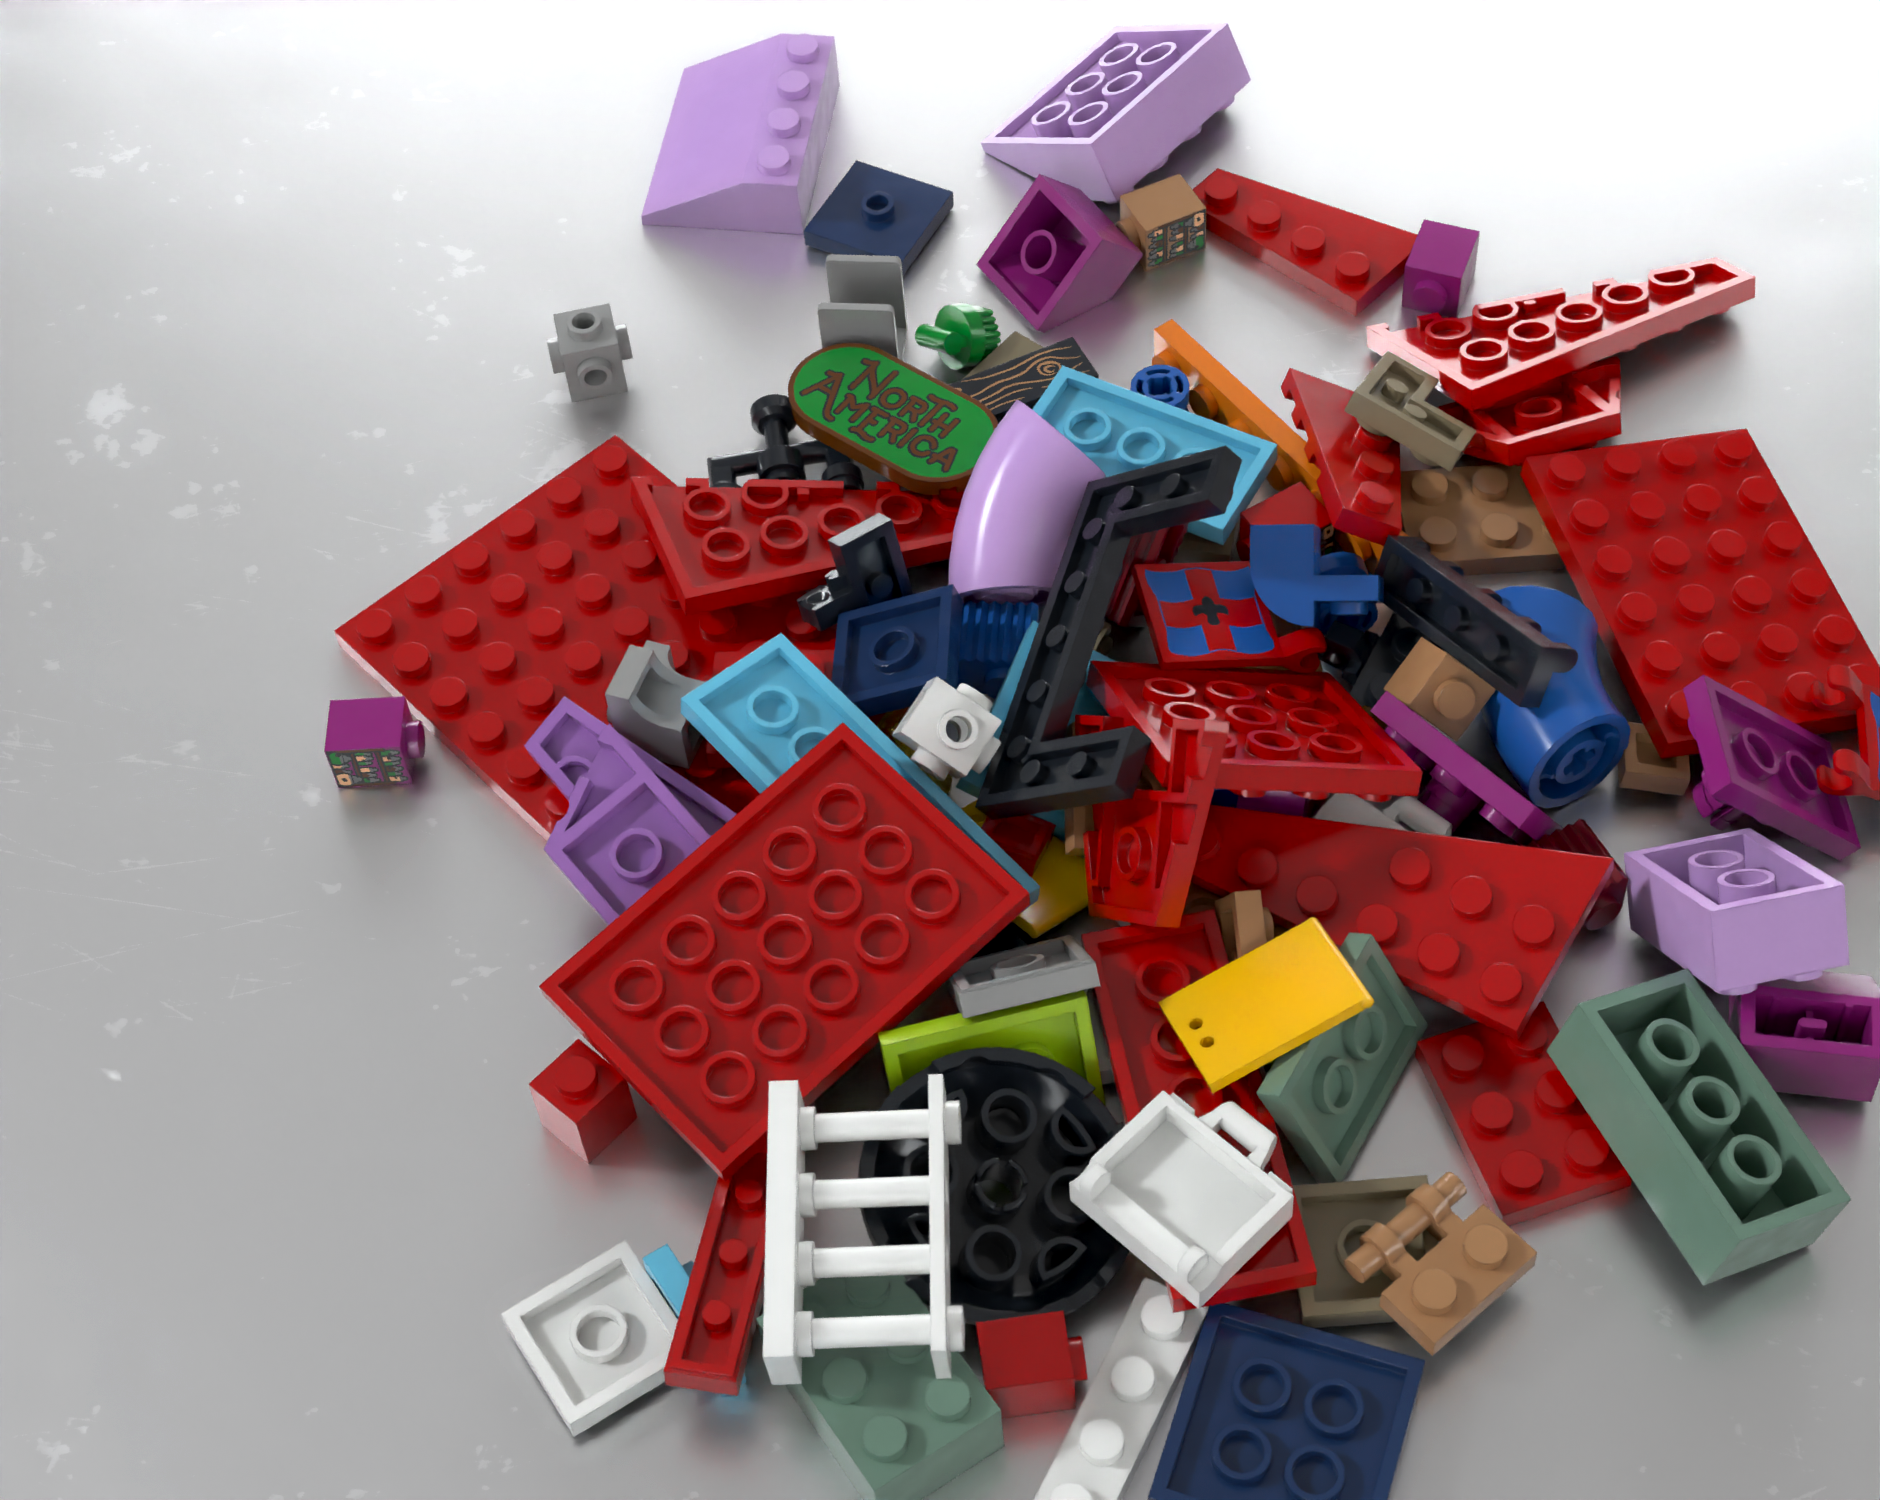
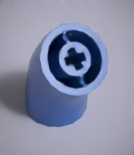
(1577, 730)

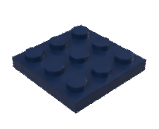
(1286, 1414)

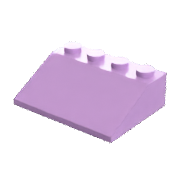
(1123, 107)
(747, 138)

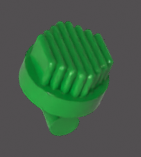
(961, 335)

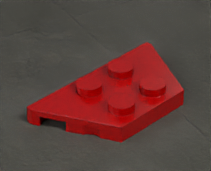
(1558, 416)

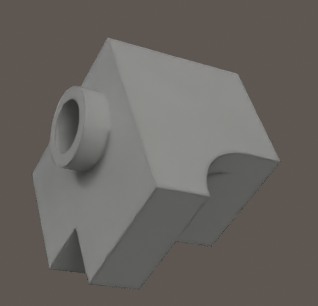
(647, 704)

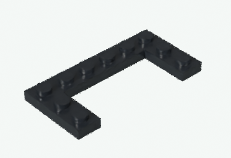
(1036, 762)

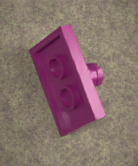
(1765, 770)
(1459, 780)

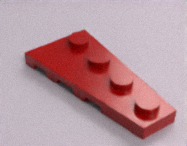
(1311, 242)
(1357, 467)

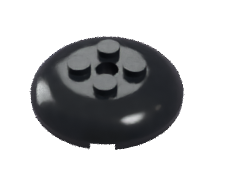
(1033, 1132)

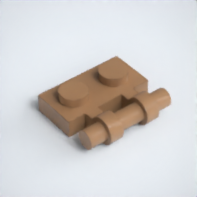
(1456, 1277)

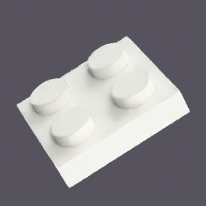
(595, 1336)

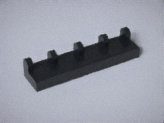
(1470, 622)

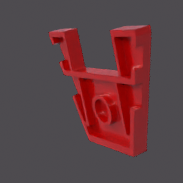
(1149, 844)

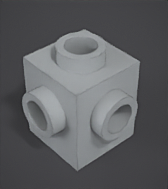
(590, 352)

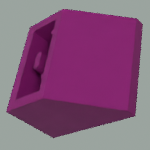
(1813, 1034)

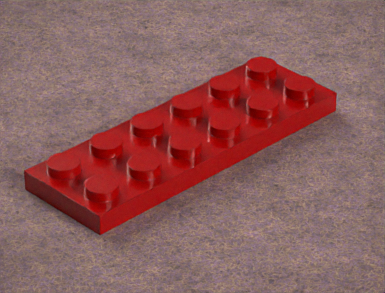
(1135, 972)

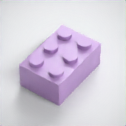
(1737, 910)

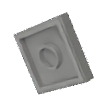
(1022, 976)

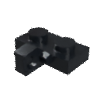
(866, 573)
(1367, 658)

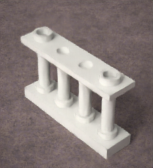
(796, 1263)

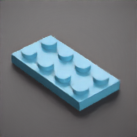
(1135, 431)

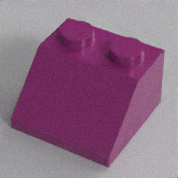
(1058, 255)

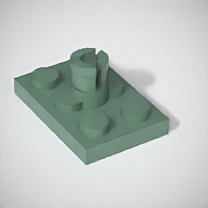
(1339, 1081)

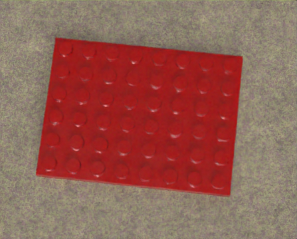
(546, 613)

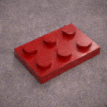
(1518, 1119)

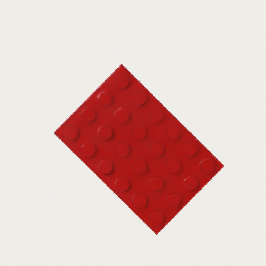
(1698, 575)
(784, 946)

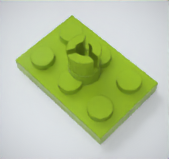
(1049, 1027)

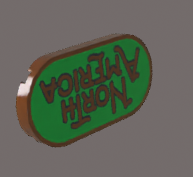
(890, 416)

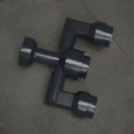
(780, 460)

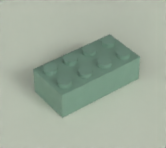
(1697, 1126)

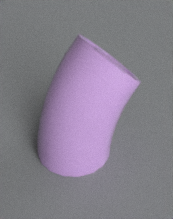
(1018, 511)

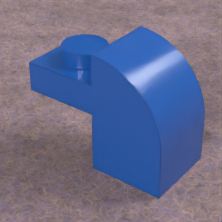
(1288, 576)

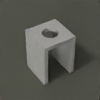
(864, 303)

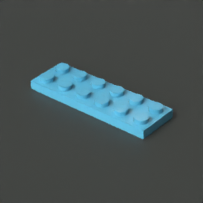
(780, 706)

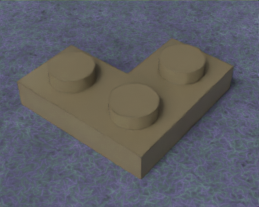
(1396, 405)

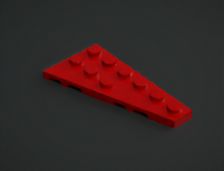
(1544, 334)
(774, 533)
(1451, 914)

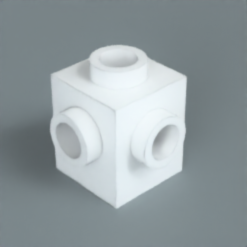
(925, 730)

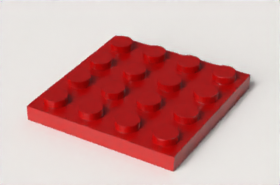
(1283, 728)

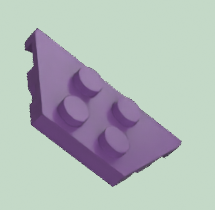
(620, 830)

